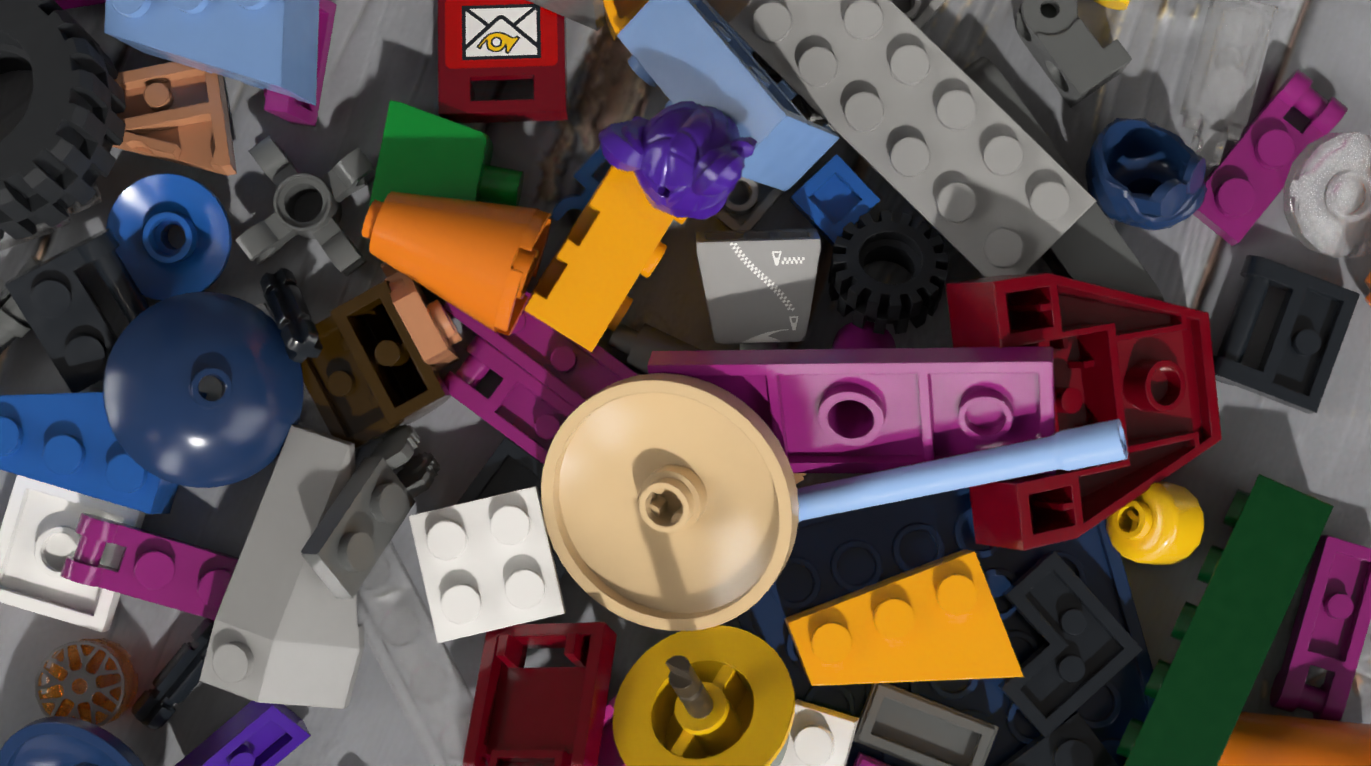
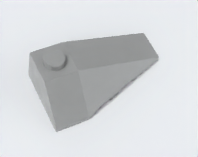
(278, 623)

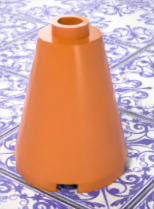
(462, 251)
(1296, 741)

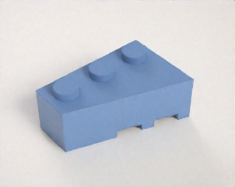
(245, 40)
(705, 61)

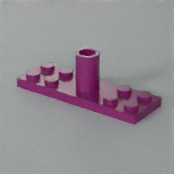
(882, 404)

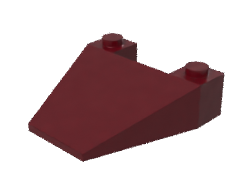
(1111, 362)

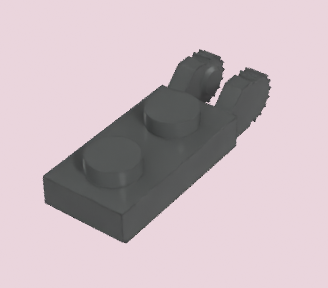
(369, 512)

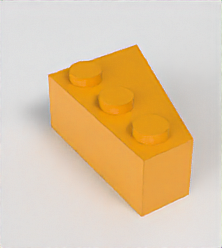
(601, 260)
(908, 629)

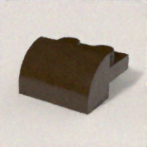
(370, 370)

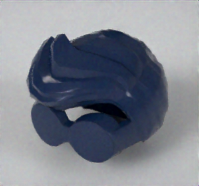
(1145, 175)

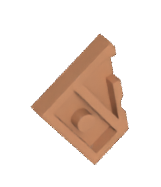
(177, 117)
(425, 321)

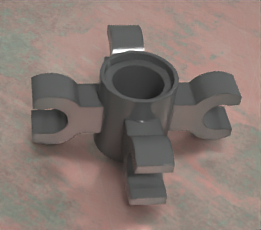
(270, 235)

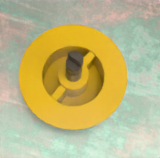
(705, 702)

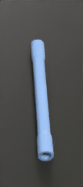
(1065, 450)

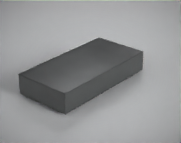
(922, 729)

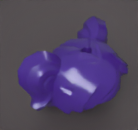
(681, 157)

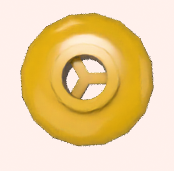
(1158, 525)

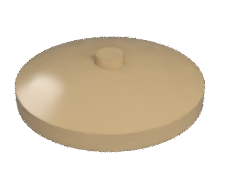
(670, 502)

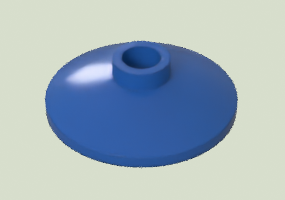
(142, 224)

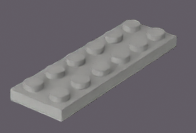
(920, 125)

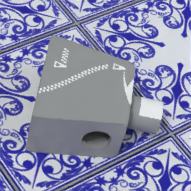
(759, 284)

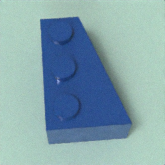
(71, 446)

